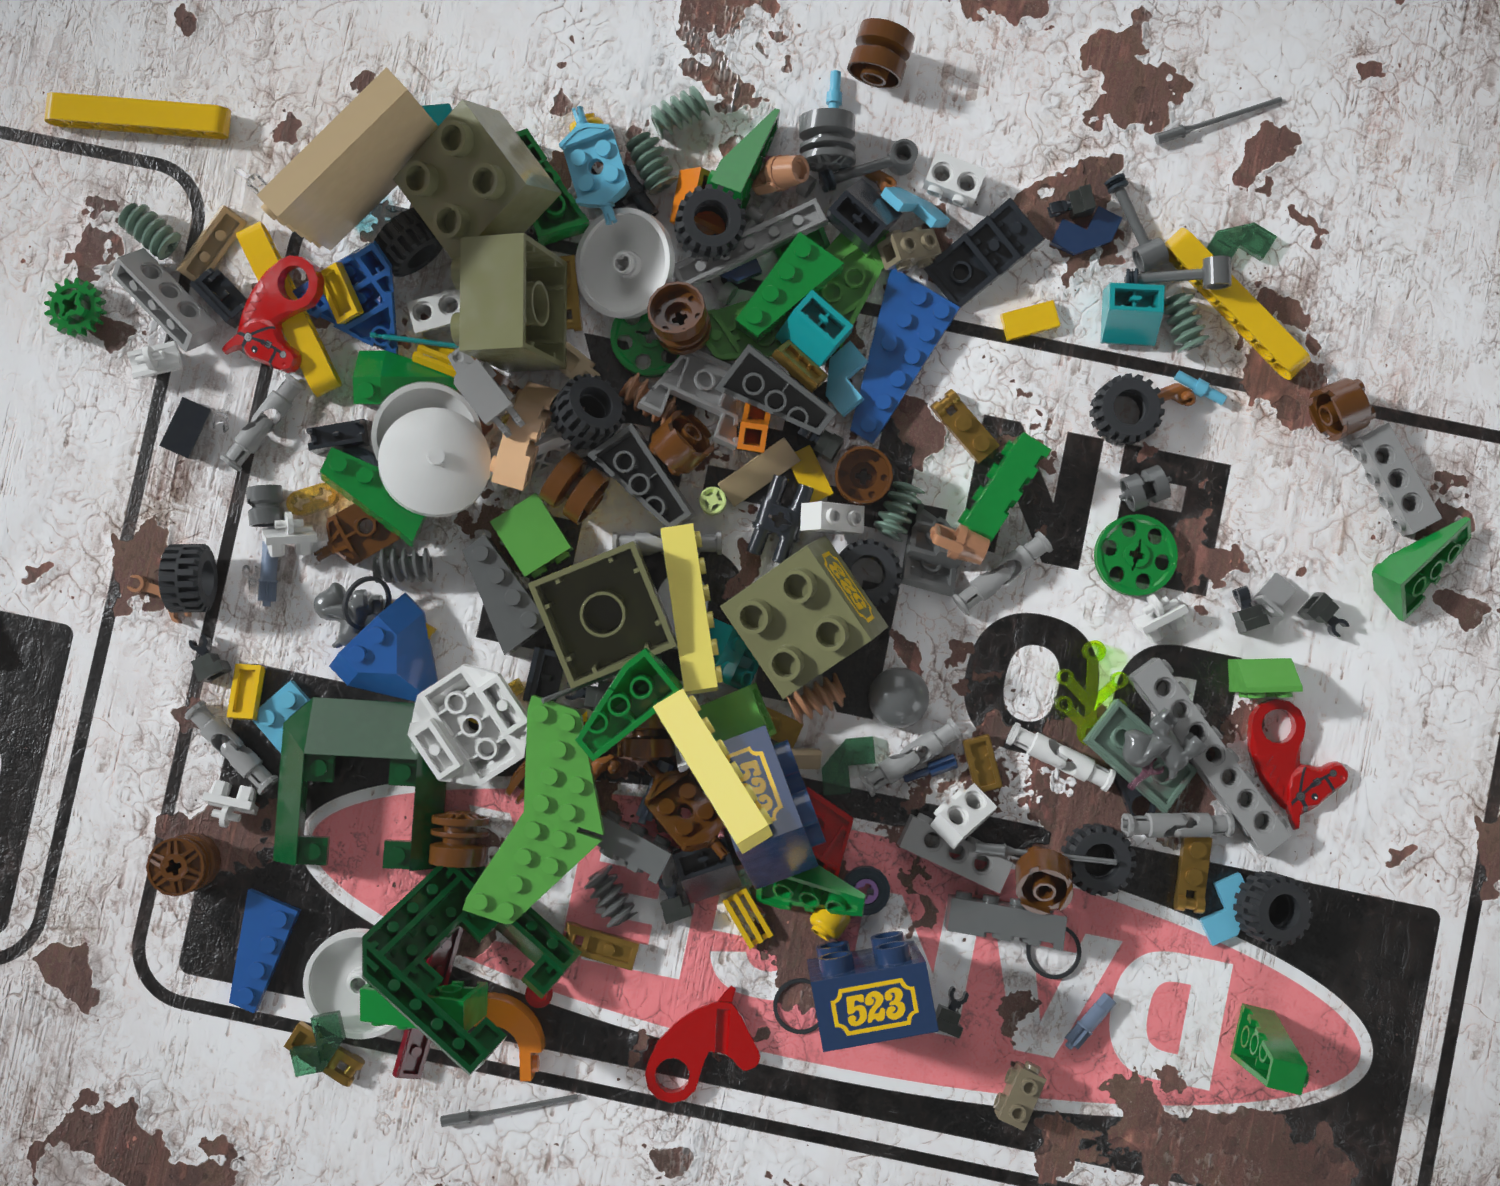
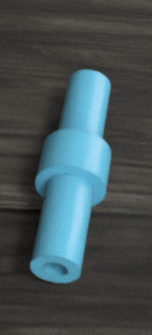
(834, 95)
(1200, 387)

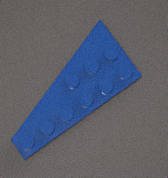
(903, 340)

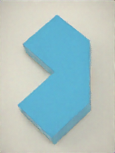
(906, 201)
(841, 368)
(1222, 923)

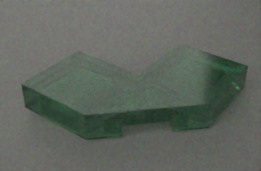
(1248, 237)
(849, 753)
(328, 1036)

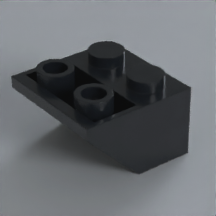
(862, 215)
(705, 873)

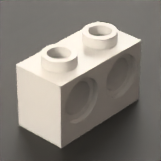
(956, 172)
(439, 320)
(832, 518)
(965, 817)

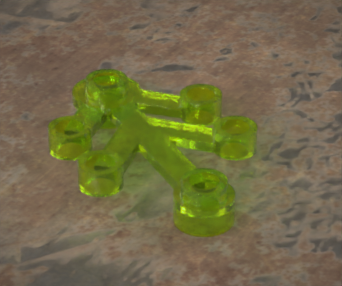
(1091, 697)

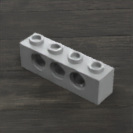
(164, 299)
(1408, 486)
(991, 876)

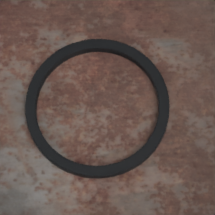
(349, 592)
(1064, 974)
(786, 1027)

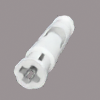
(1043, 749)

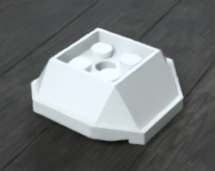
(449, 743)

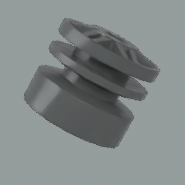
(828, 139)

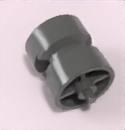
(1142, 489)

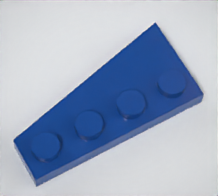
(261, 943)

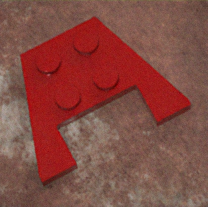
(836, 829)

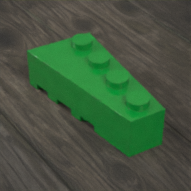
(1268, 1051)

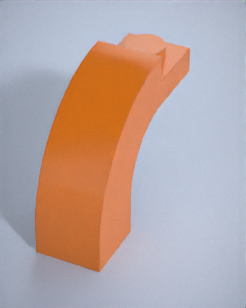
(753, 429)
(524, 1027)

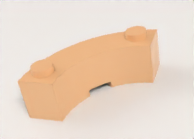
(518, 452)

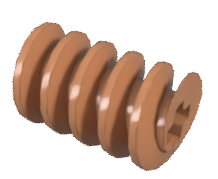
(635, 391)
(817, 698)

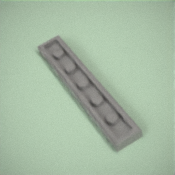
(755, 243)

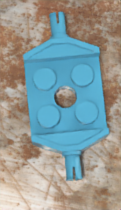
(583, 148)

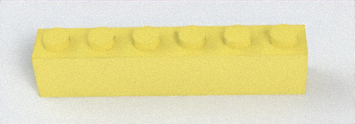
(689, 609)
(713, 771)

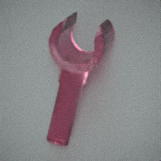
(1145, 773)

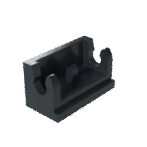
(220, 295)
(185, 427)
(338, 436)
(544, 674)

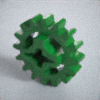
(63, 304)

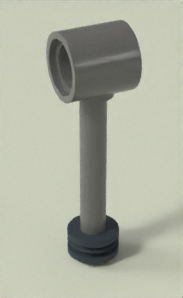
(897, 166)
(1150, 252)
(1214, 272)

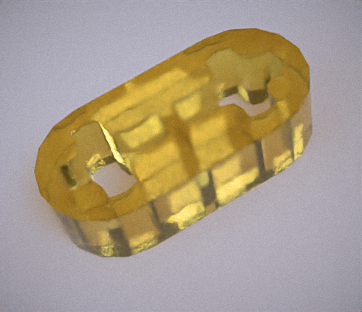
(314, 505)

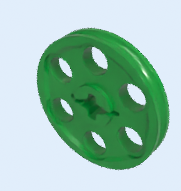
(639, 347)
(1148, 550)

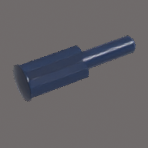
(934, 768)

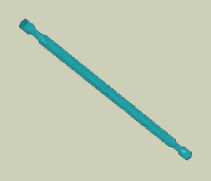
(414, 340)

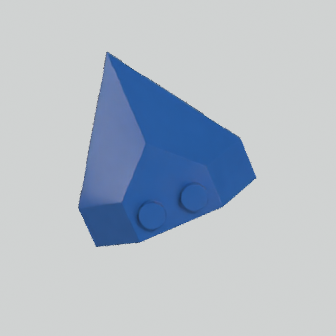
(373, 284)
(390, 653)

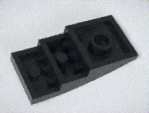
(984, 253)

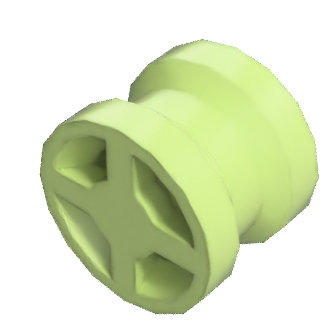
(709, 499)

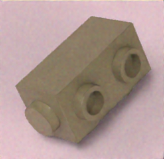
(909, 249)
(1020, 1094)

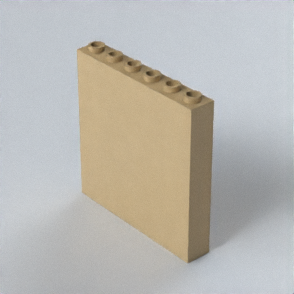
(349, 163)

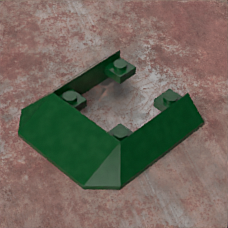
(355, 729)
(418, 925)

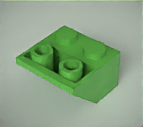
(1257, 676)

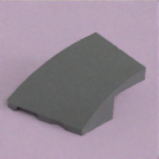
(924, 562)

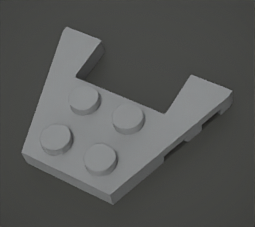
(694, 381)

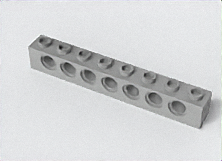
(1274, 830)

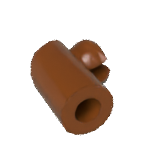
(881, 179)
(1178, 393)
(606, 763)

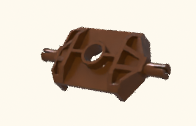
(348, 540)
(676, 791)

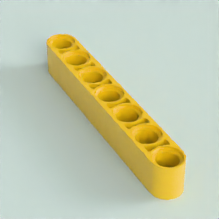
(137, 115)
(1241, 309)
(298, 329)

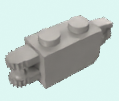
(482, 392)

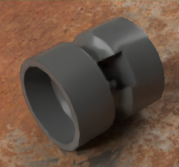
(265, 505)

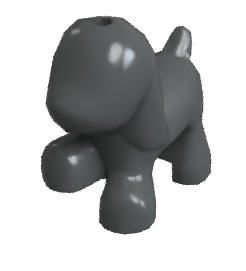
(329, 607)
(1142, 748)

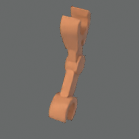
(154, 589)

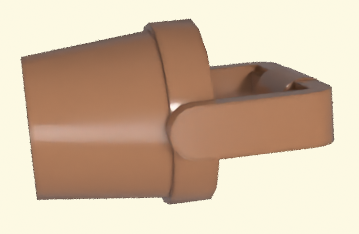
(781, 174)
(960, 543)

